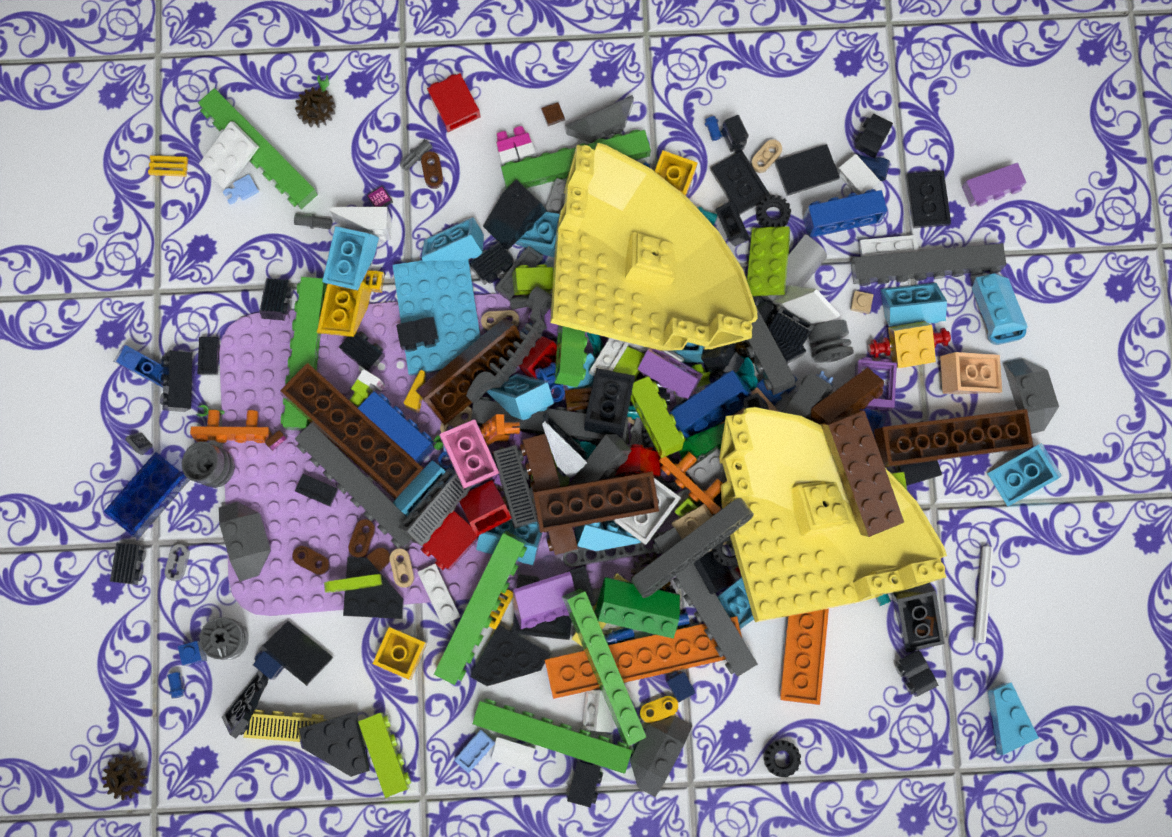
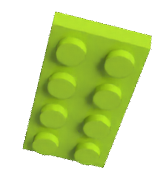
(768, 261)

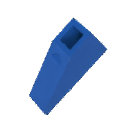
(139, 364)

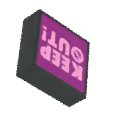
(379, 197)

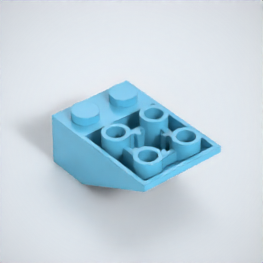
(603, 536)

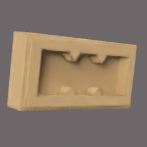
(691, 521)

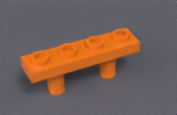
(497, 430)
(237, 434)
(678, 471)

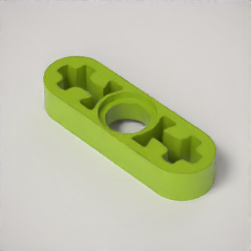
(352, 583)

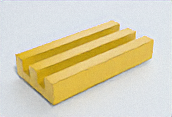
(152, 165)

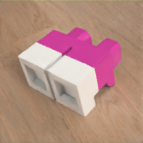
(521, 141)

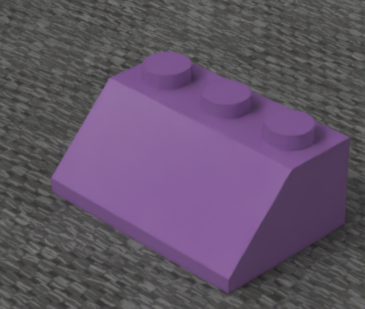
(542, 600)

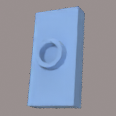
(474, 751)

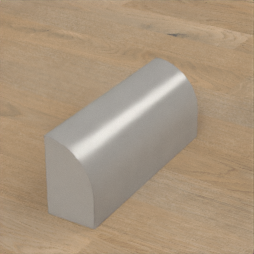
(802, 263)

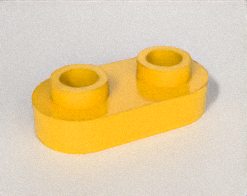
(659, 709)

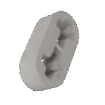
(181, 564)

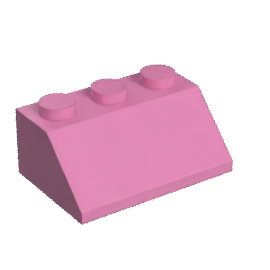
(469, 454)

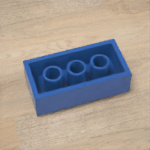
(845, 213)
(711, 405)
(393, 424)

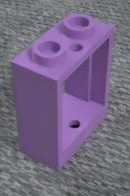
(882, 365)

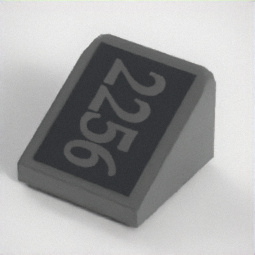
(139, 443)

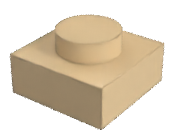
(861, 302)

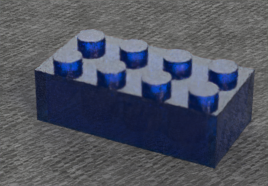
(147, 495)

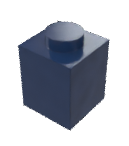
(267, 665)
(680, 686)

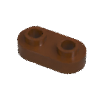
(432, 171)
(361, 538)
(310, 560)

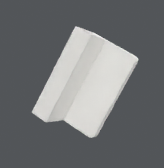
(857, 175)
(596, 713)
(513, 754)

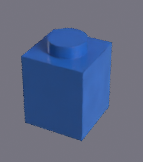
(191, 653)

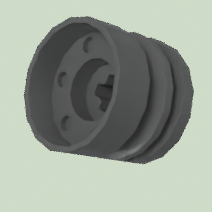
(830, 341)
(208, 464)
(234, 634)

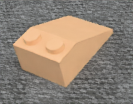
(971, 373)

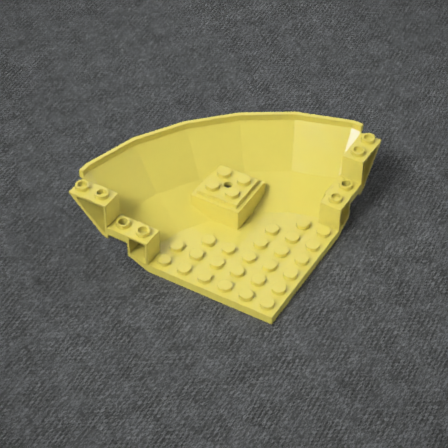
(612, 281)
(794, 548)

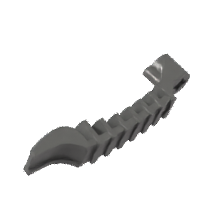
(540, 303)

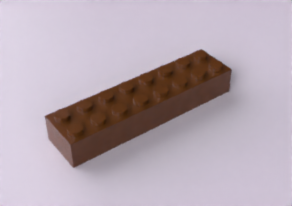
(351, 430)
(954, 438)

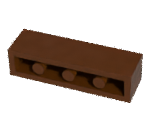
(849, 397)

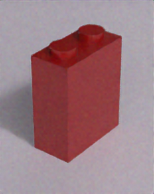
(453, 102)
(485, 508)
(450, 541)

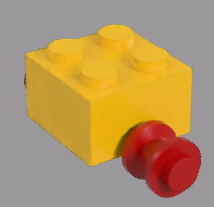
(910, 344)

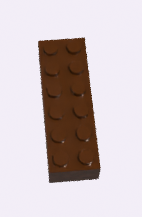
(448, 388)
(862, 473)
(545, 477)
(595, 501)

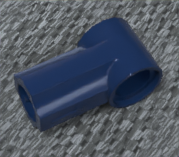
(878, 166)

